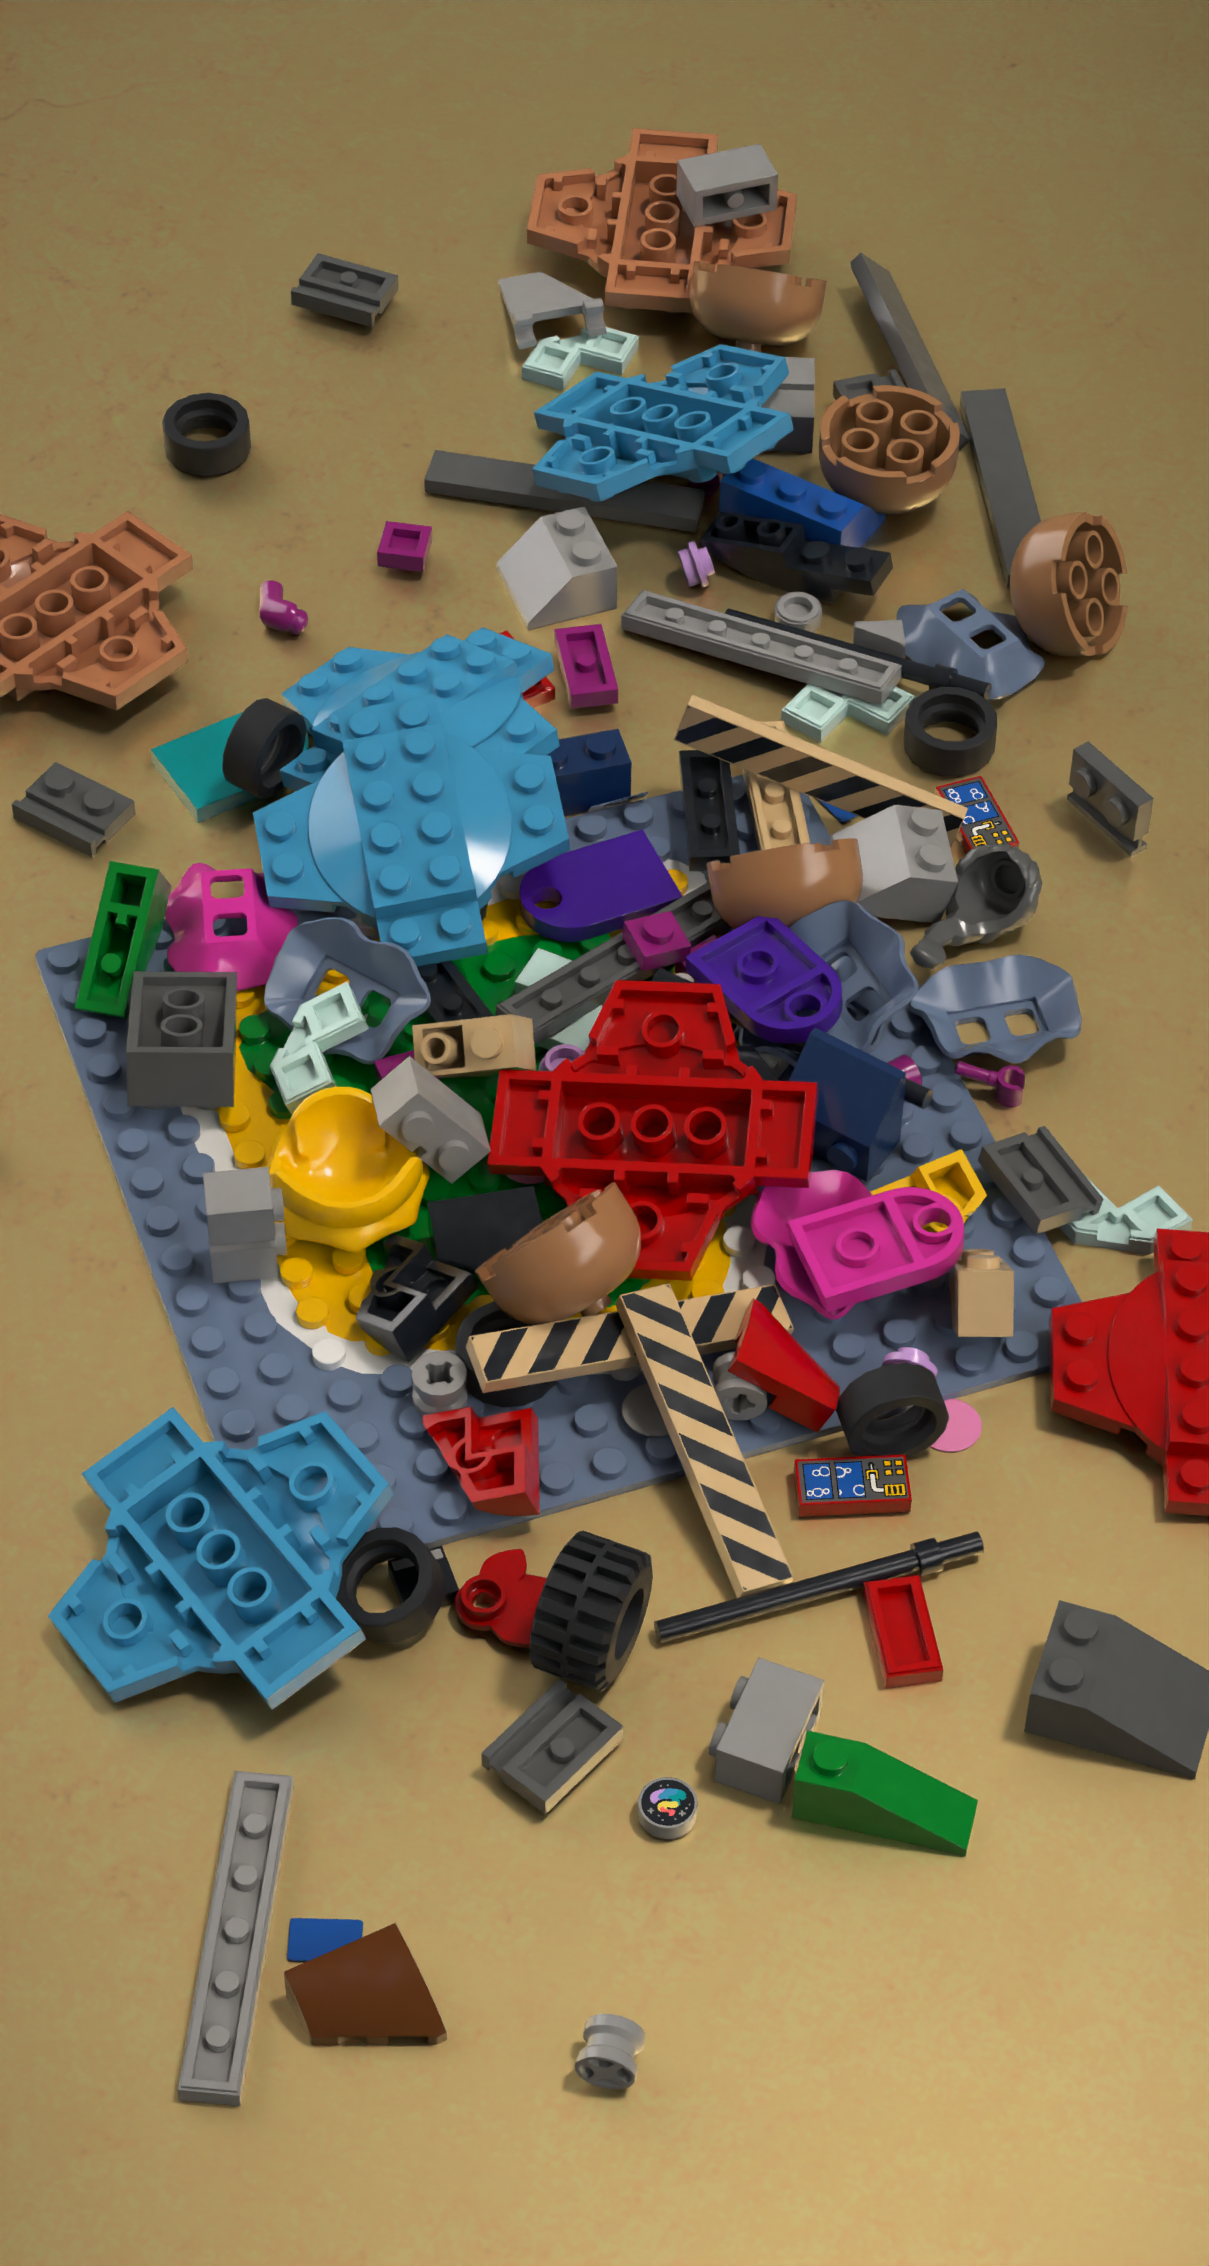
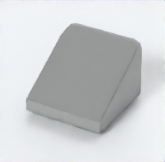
(881, 636)

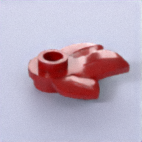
(508, 1591)

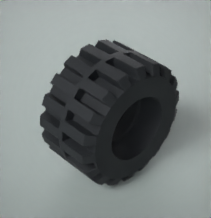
(591, 1610)

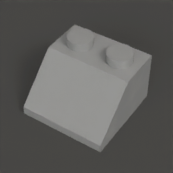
(560, 570)
(904, 863)

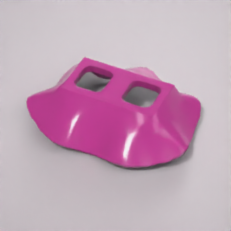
(192, 914)
(781, 1204)

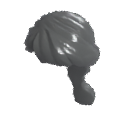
(993, 897)

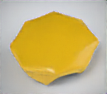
(344, 1173)

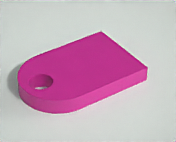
(877, 1245)

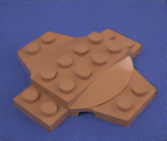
(638, 231)
(87, 611)

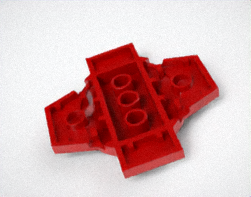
(660, 1115)
(1145, 1365)

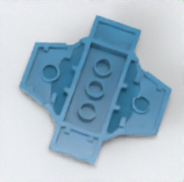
(685, 426)
(475, 688)
(411, 830)
(222, 1558)

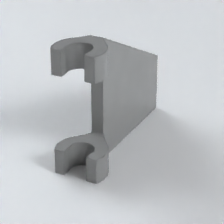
(541, 298)

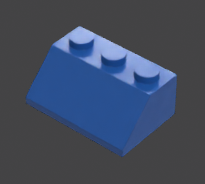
(775, 494)

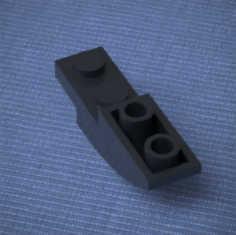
(784, 559)

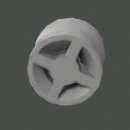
(449, 1385)
(737, 1397)
(610, 2051)

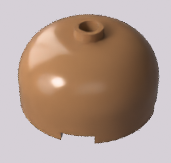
(755, 305)
(888, 448)
(1069, 585)
(786, 881)
(566, 1261)

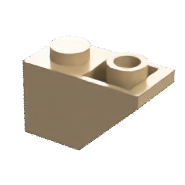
(475, 1046)
(981, 1295)

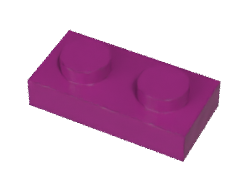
(586, 666)

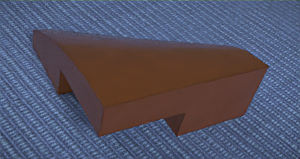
(364, 1993)

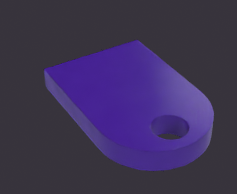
(597, 888)
(768, 978)

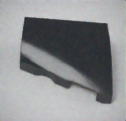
(478, 1226)
(411, 1297)

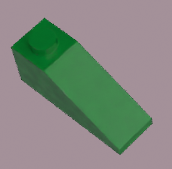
(122, 937)
(877, 1795)

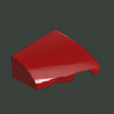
(781, 1366)
(492, 1457)

